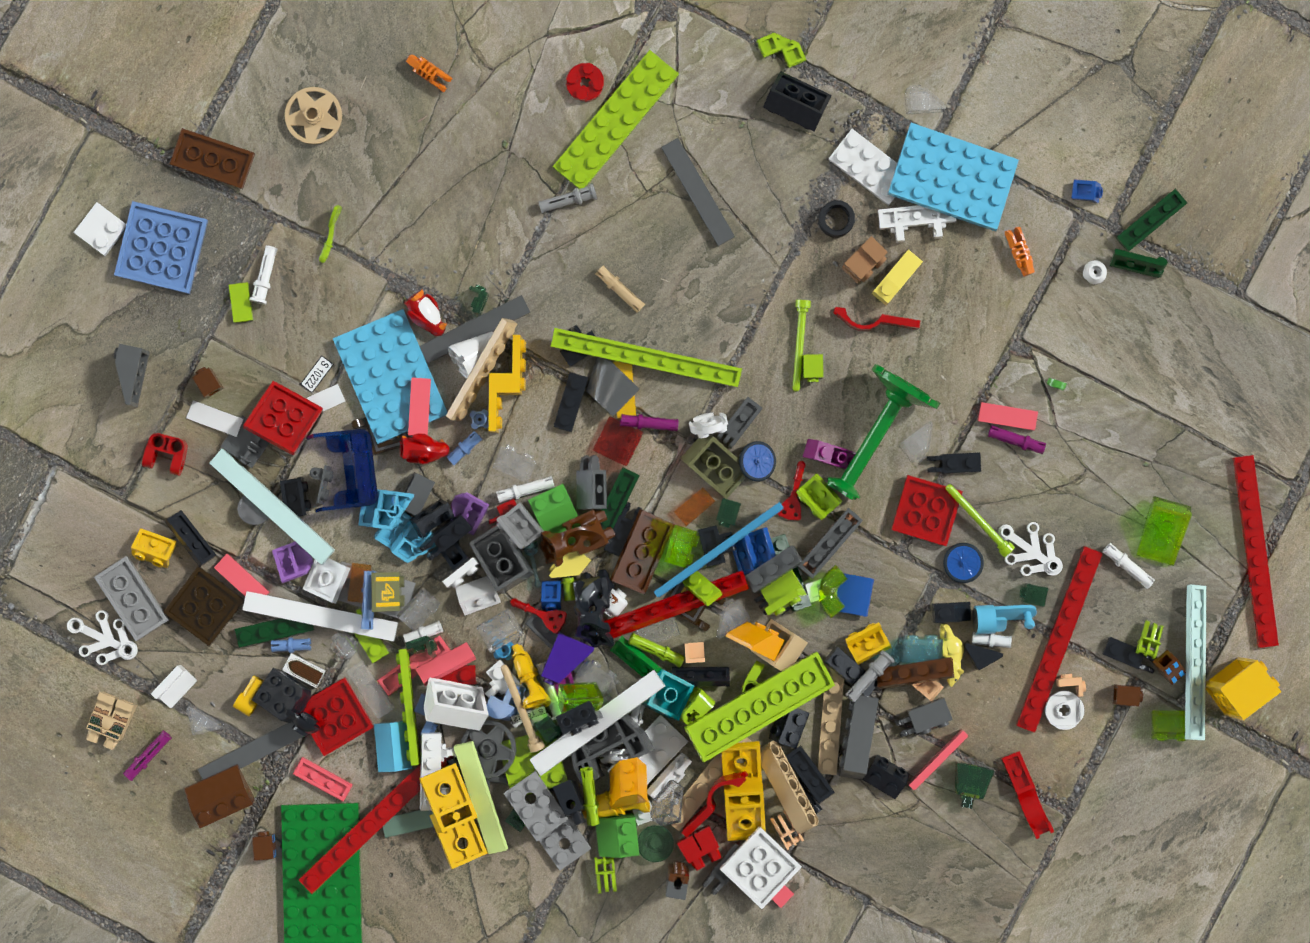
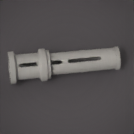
(577, 196)
(875, 669)

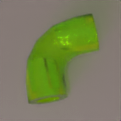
(828, 591)

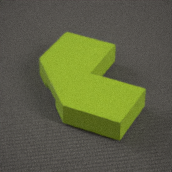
(776, 43)

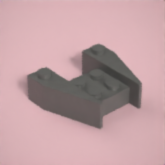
(623, 731)

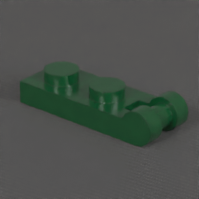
(1138, 263)

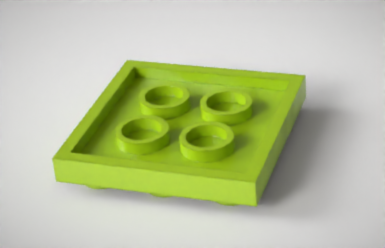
(523, 767)

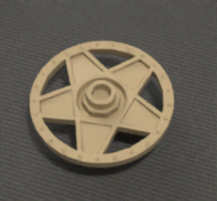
(313, 115)

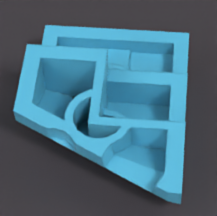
(386, 510)
(403, 539)

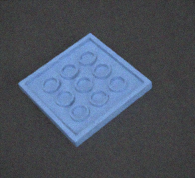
(161, 247)

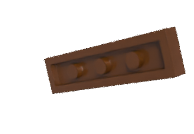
(916, 673)

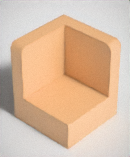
(694, 652)

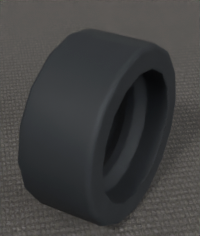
(836, 204)

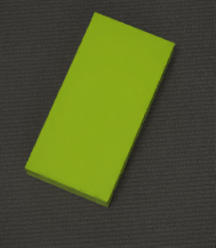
(240, 302)

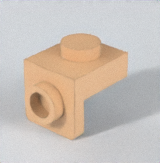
(1068, 680)
(929, 689)

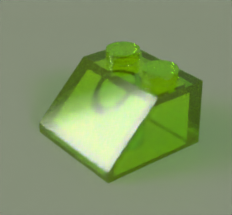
(680, 546)
(578, 693)

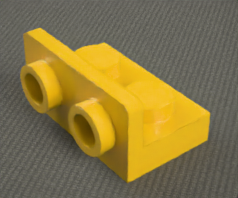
(153, 548)

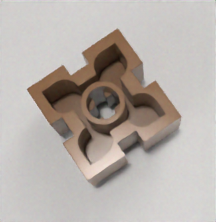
(862, 262)

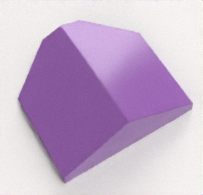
(471, 509)
(292, 561)

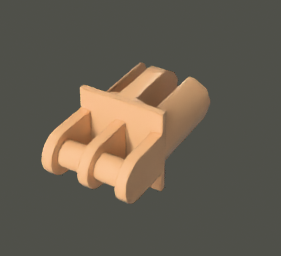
(788, 831)

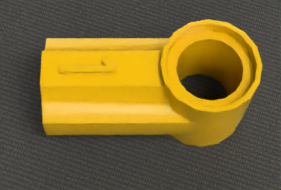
(244, 701)

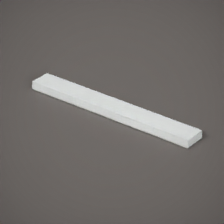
(317, 615)
(611, 713)

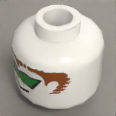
(617, 602)

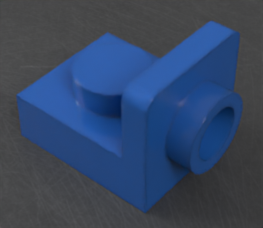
(1087, 191)
(551, 595)

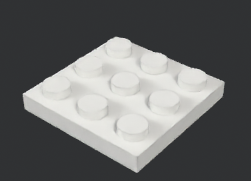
(760, 867)

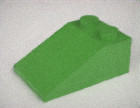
(554, 509)

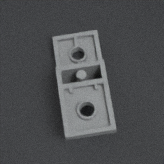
(547, 820)

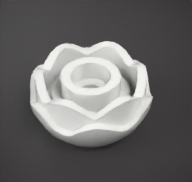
(1088, 272)

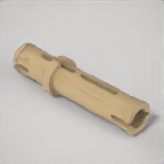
(620, 289)

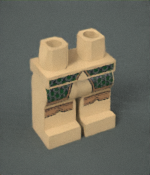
(110, 719)

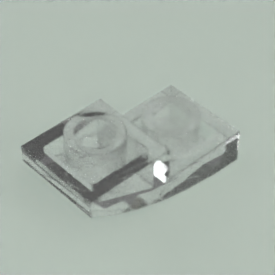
(660, 631)

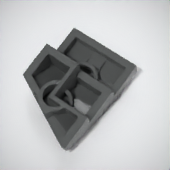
(610, 386)

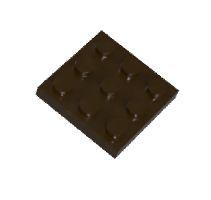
(204, 606)

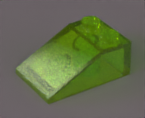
(1164, 530)

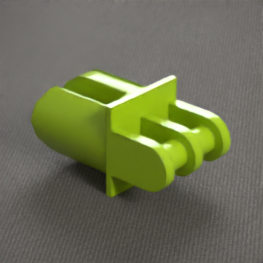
(1148, 639)
(605, 872)

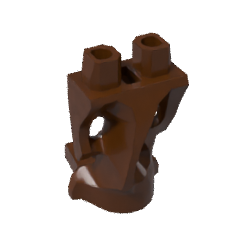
(556, 544)

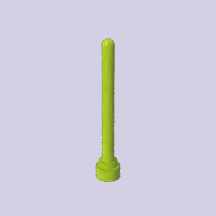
(802, 307)
(1004, 547)

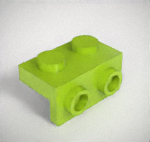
(818, 496)

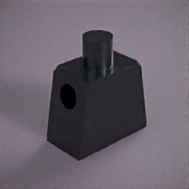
(567, 793)

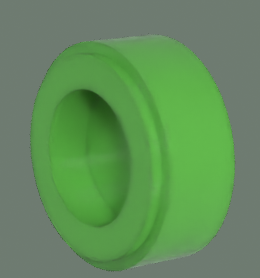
(1057, 384)

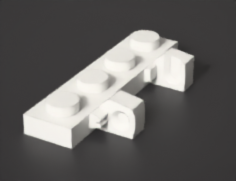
(903, 217)
(499, 685)
(431, 757)

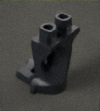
(587, 594)

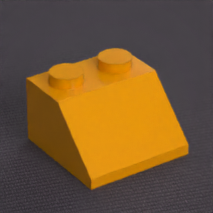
(757, 639)
(628, 783)

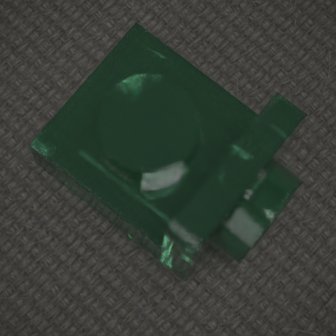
(479, 302)
(1033, 594)
(420, 644)

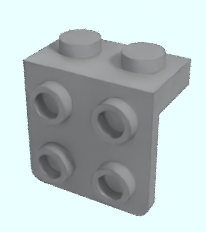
(519, 526)

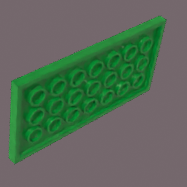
(335, 908)

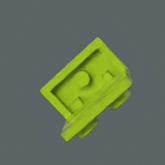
(783, 593)

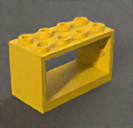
(1242, 687)

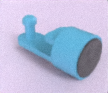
(993, 619)

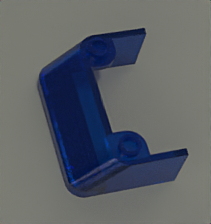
(358, 468)

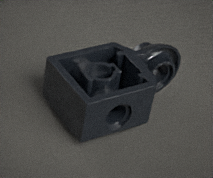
(286, 701)

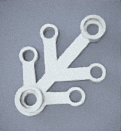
(1033, 551)
(106, 639)

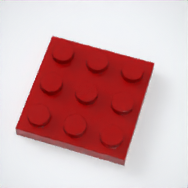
(283, 418)
(925, 511)
(338, 716)

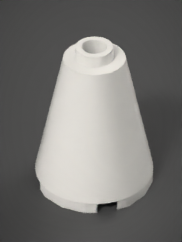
(468, 352)

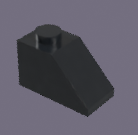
(951, 612)

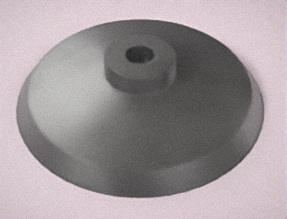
(250, 512)

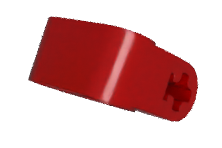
(151, 452)

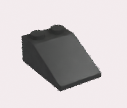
(131, 369)
(501, 560)

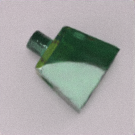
(971, 782)

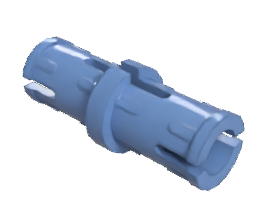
(464, 447)
(290, 645)

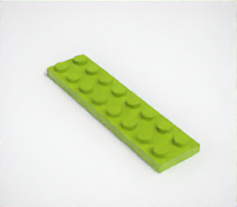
(615, 120)
(759, 706)

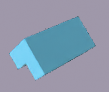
(391, 746)

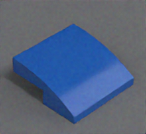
(753, 550)
(856, 594)

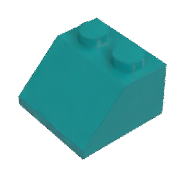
(672, 698)

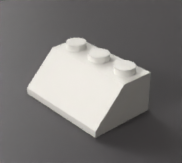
(455, 704)

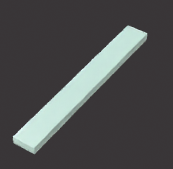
(272, 506)
(1195, 662)

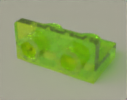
(1168, 725)

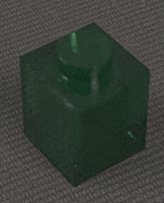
(728, 512)

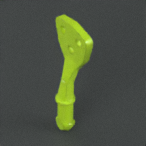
(328, 244)

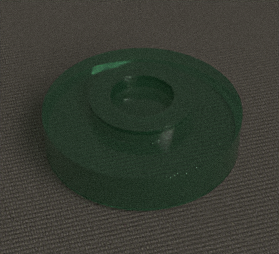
(655, 843)

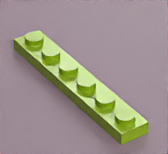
(408, 715)

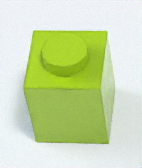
(813, 367)

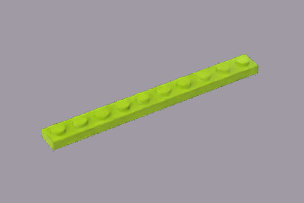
(646, 357)

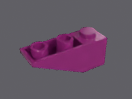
(828, 454)

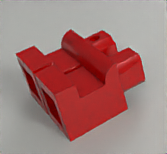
(707, 843)

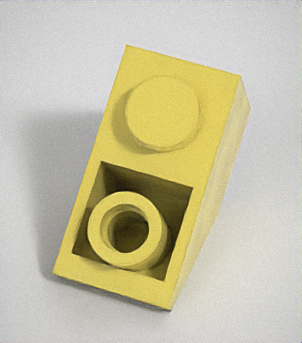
(571, 566)

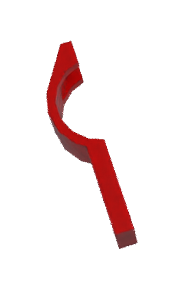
(883, 319)
(735, 779)
(1027, 794)

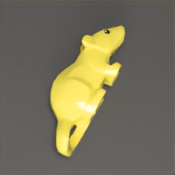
(952, 648)

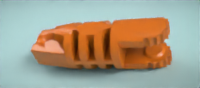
(428, 71)
(1020, 251)

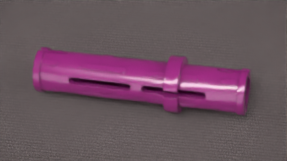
(649, 422)
(1024, 442)
(131, 772)

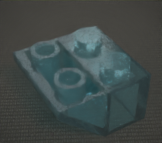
(920, 650)

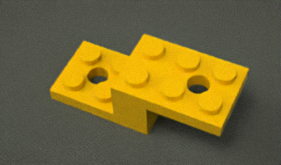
(506, 384)
(748, 799)
(453, 816)

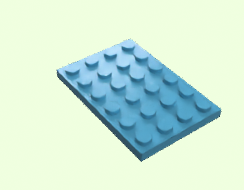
(953, 177)
(380, 367)

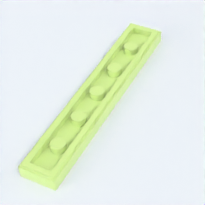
(480, 797)

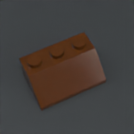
(219, 796)

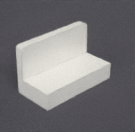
(477, 595)
(174, 686)

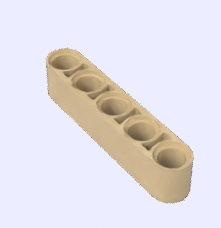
(787, 787)

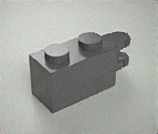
(591, 484)
(926, 717)

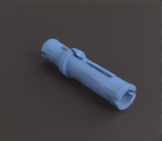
(367, 614)

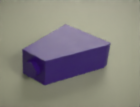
(564, 658)

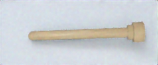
(535, 743)

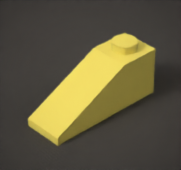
(897, 277)

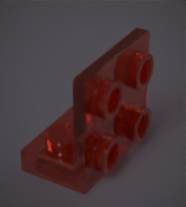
(618, 441)

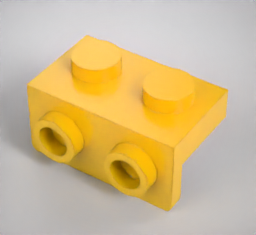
(867, 643)

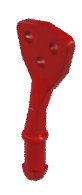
(793, 498)
(545, 616)

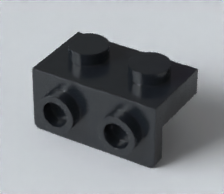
(295, 497)
(577, 718)
(789, 728)
(886, 776)

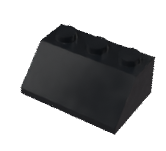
(797, 101)

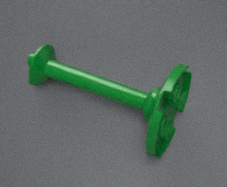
(900, 395)

